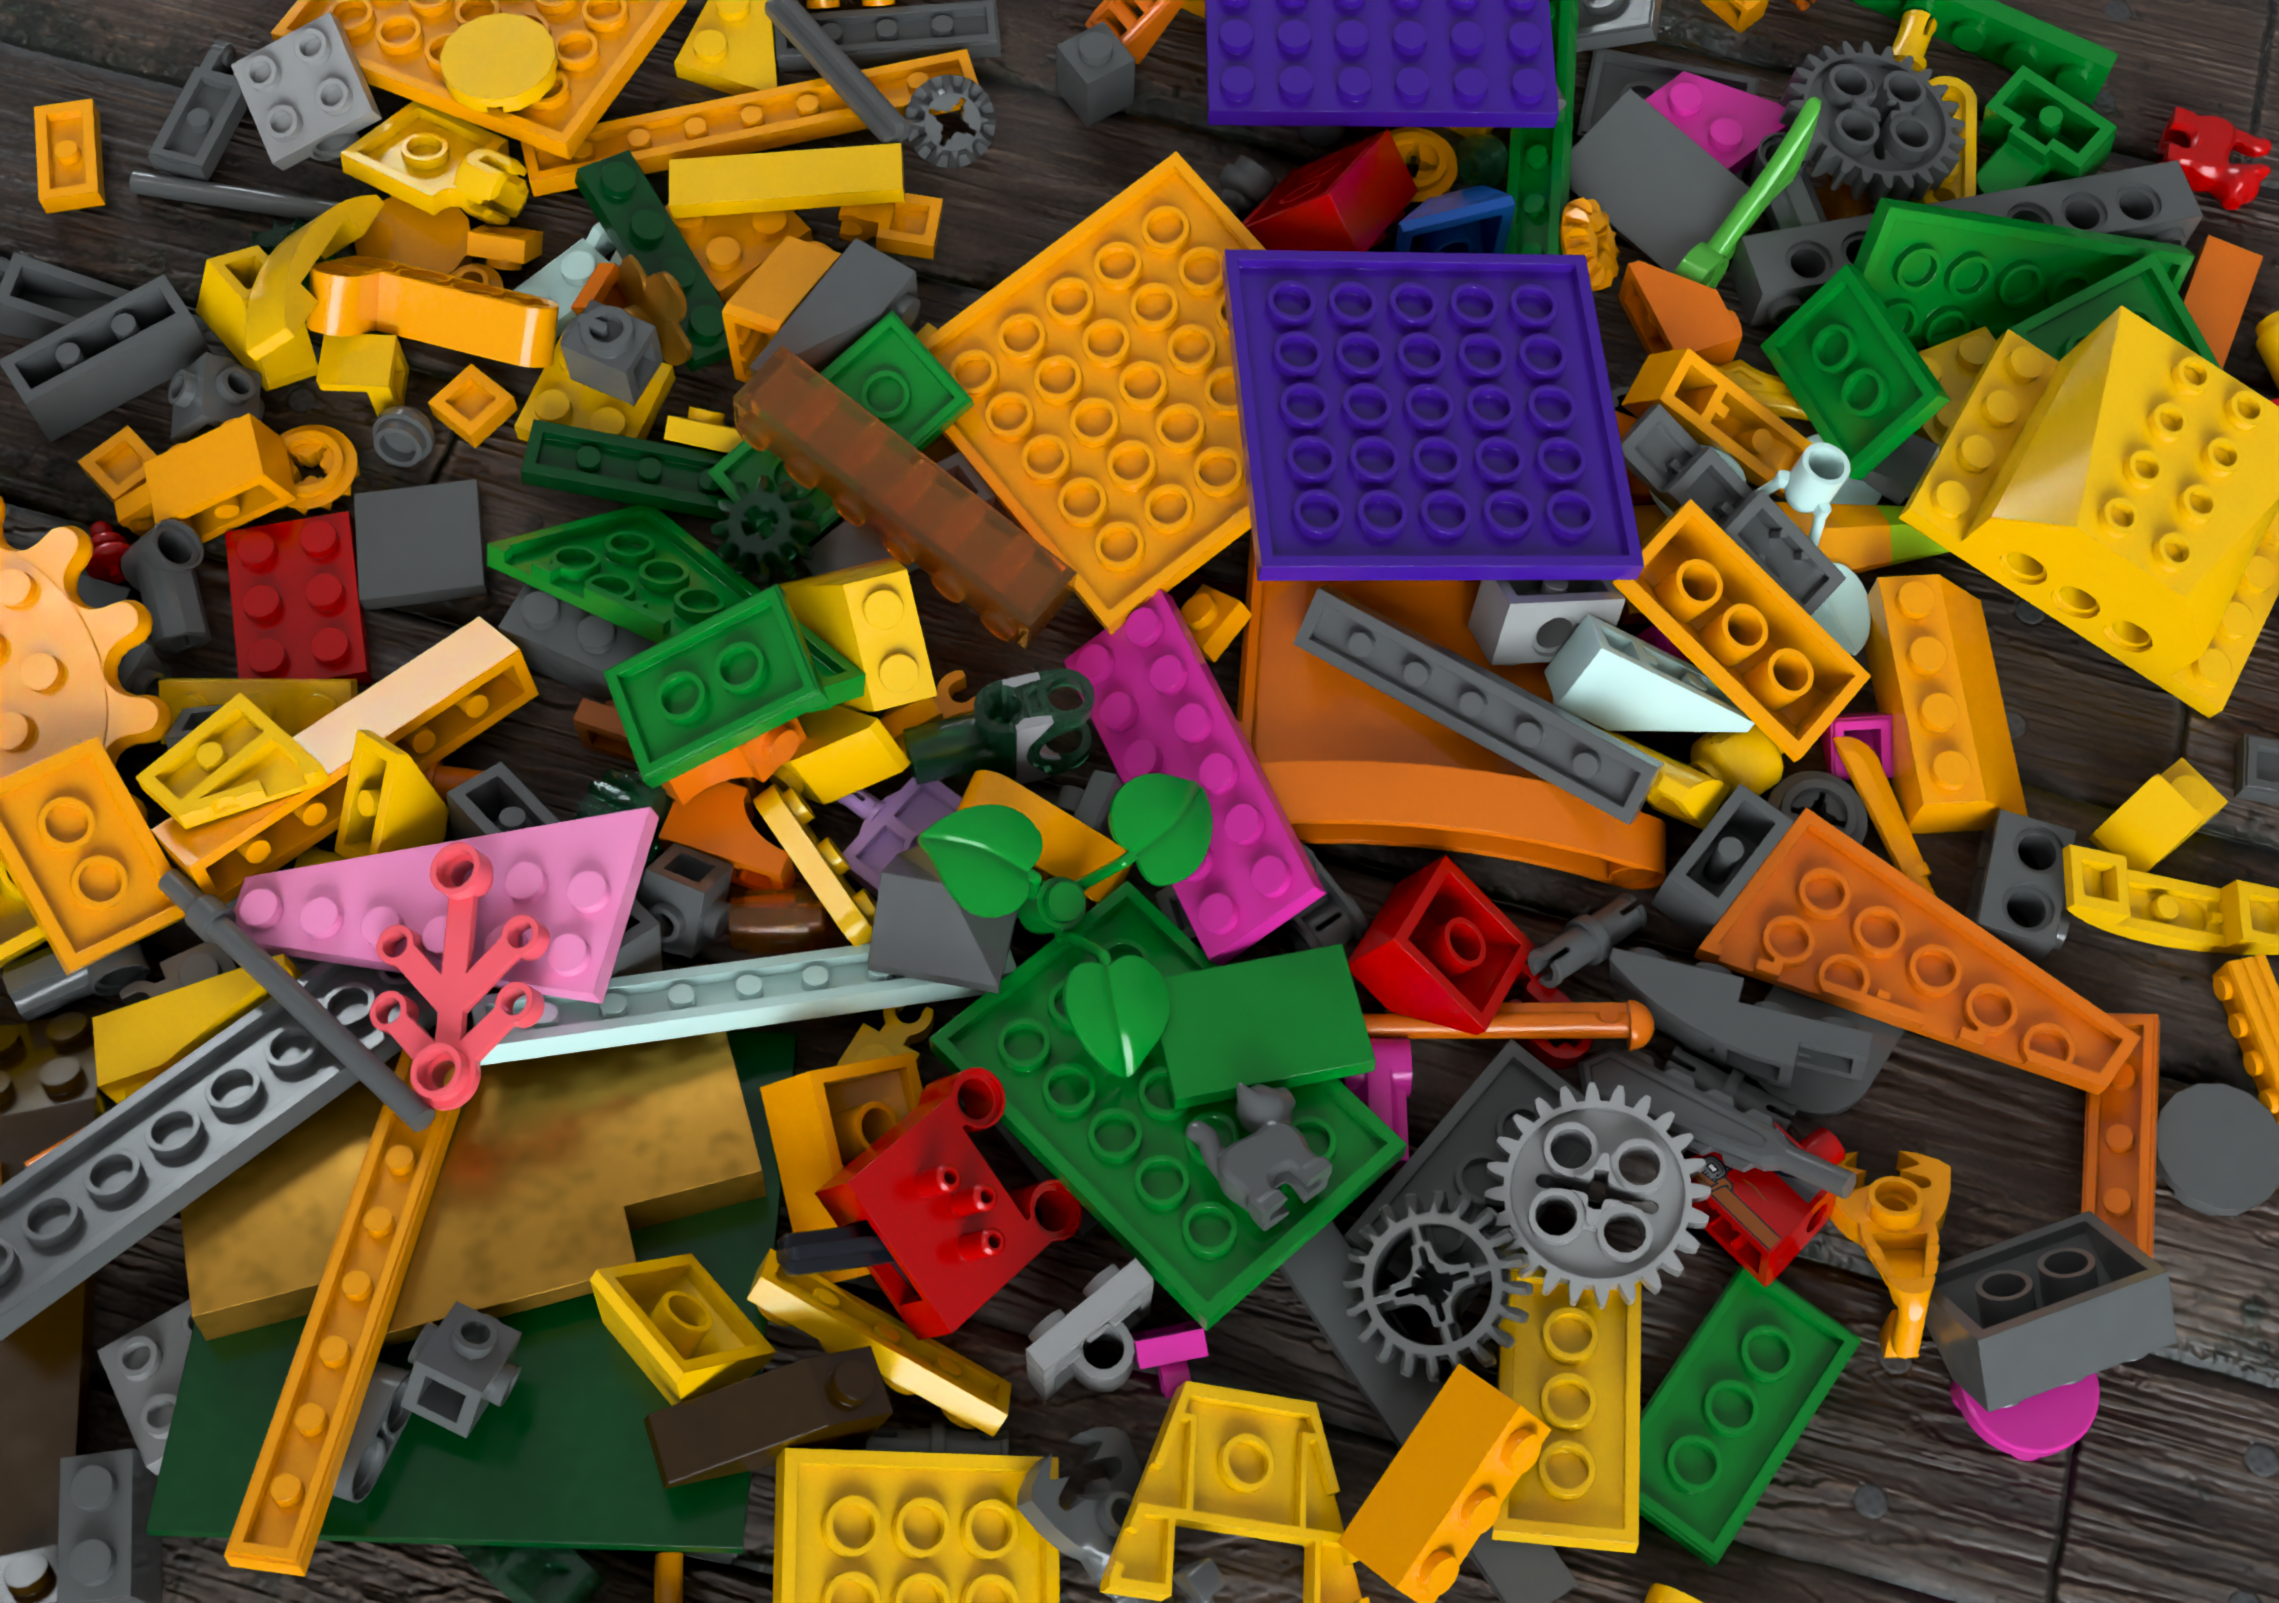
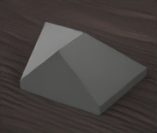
(929, 935)

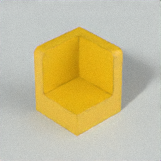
(365, 365)

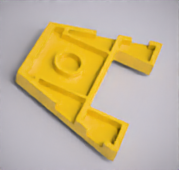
(1241, 1470)

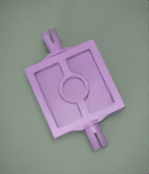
(892, 826)

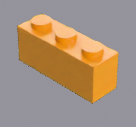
(1444, 1486)

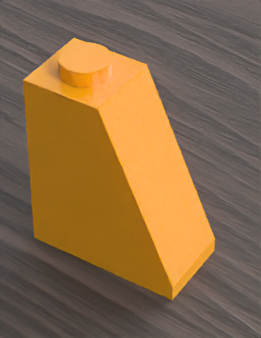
(772, 297)

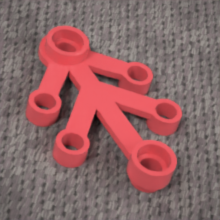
(458, 985)

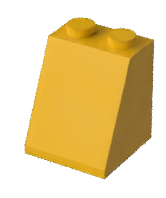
(874, 624)

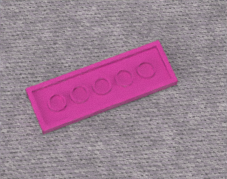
(1169, 717)

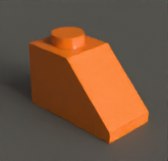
(1678, 314)

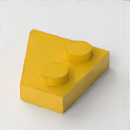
(730, 48)
(230, 766)

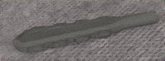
(1741, 1138)

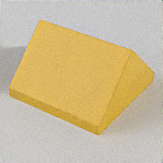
(679, 1326)

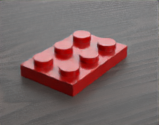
(298, 600)

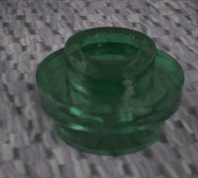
(1482, 160)

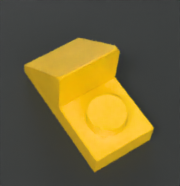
(2159, 817)

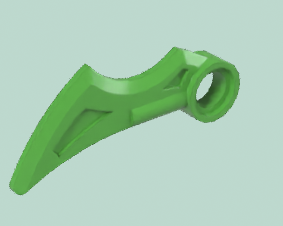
(1710, 260)

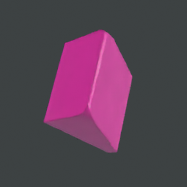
(1868, 727)

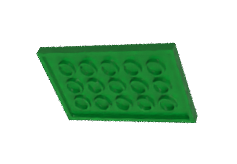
(1124, 1142)

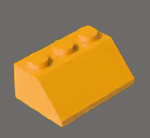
(827, 1121)

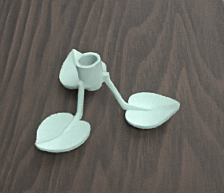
(1811, 487)

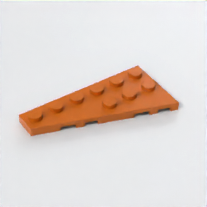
(1876, 943)

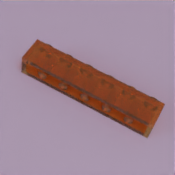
(902, 498)

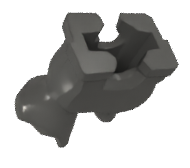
(1265, 1159)

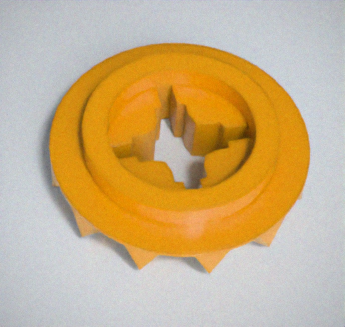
(1434, 158)
(1588, 233)
(337, 459)

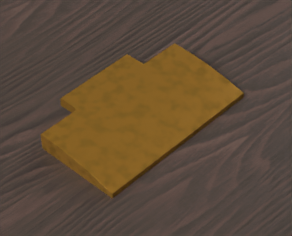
(529, 1200)

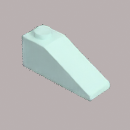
(1636, 686)

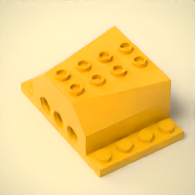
(2118, 499)

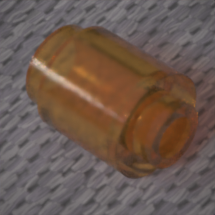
(777, 921)

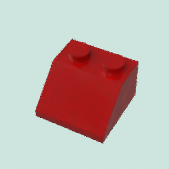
(1441, 951)

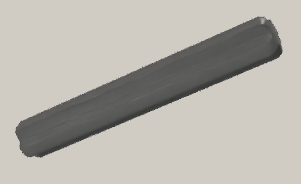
(838, 71)

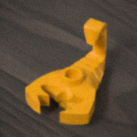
(1899, 1230)

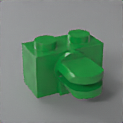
(2040, 136)

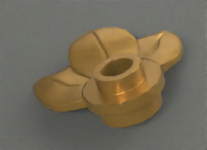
(660, 303)

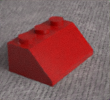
(1337, 200)

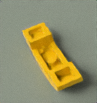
(278, 299)
(2168, 910)

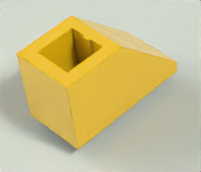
(224, 307)

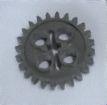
(1876, 122)

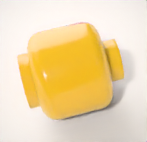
(1739, 758)

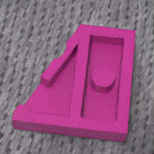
(1718, 117)

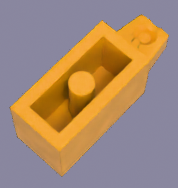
(213, 481)

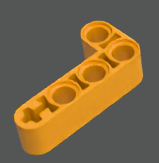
(432, 308)

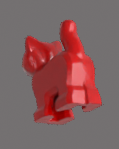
(2203, 151)

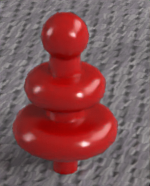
(107, 553)

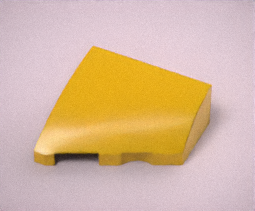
(1680, 788)

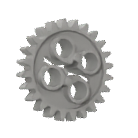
(1609, 1134)

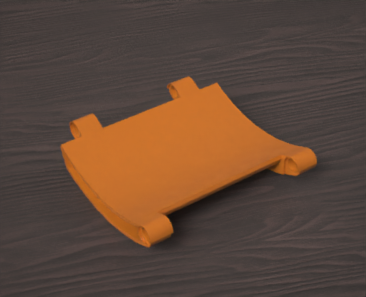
(1381, 773)

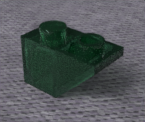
(535, 1573)

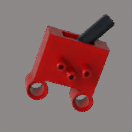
(933, 1212)

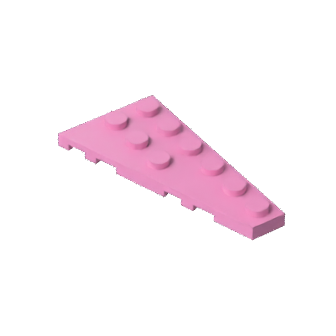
(565, 874)

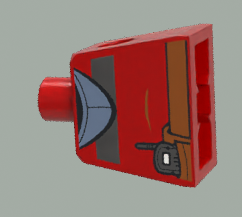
(1767, 1214)

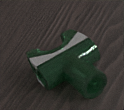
(1005, 732)

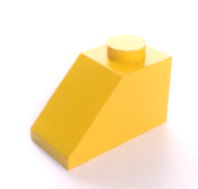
(840, 755)
(387, 802)

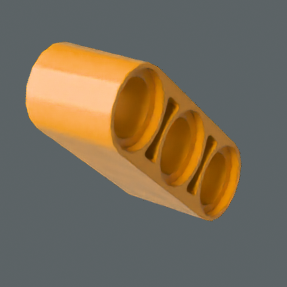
(1068, 844)

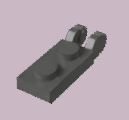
(202, 118)

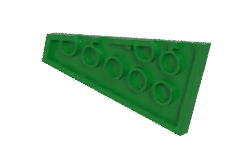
(1970, 270)
(648, 579)

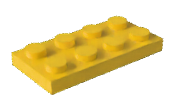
(1583, 1381)

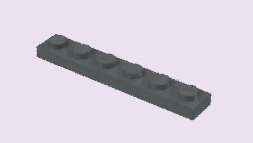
(1478, 704)

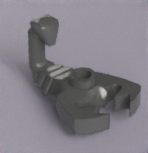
(1091, 1522)

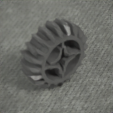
(1426, 1252)

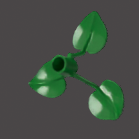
(987, 869)

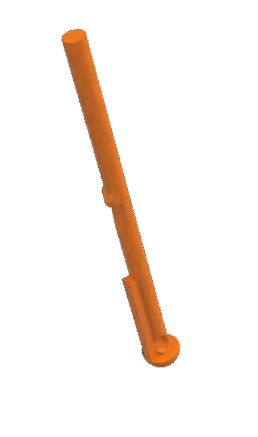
(1534, 1021)

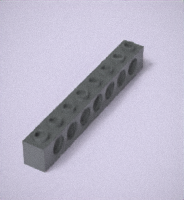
(1787, 266)

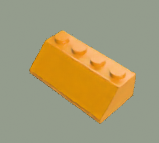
(1743, 630)
(1946, 705)

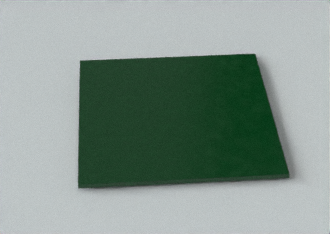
(546, 1468)

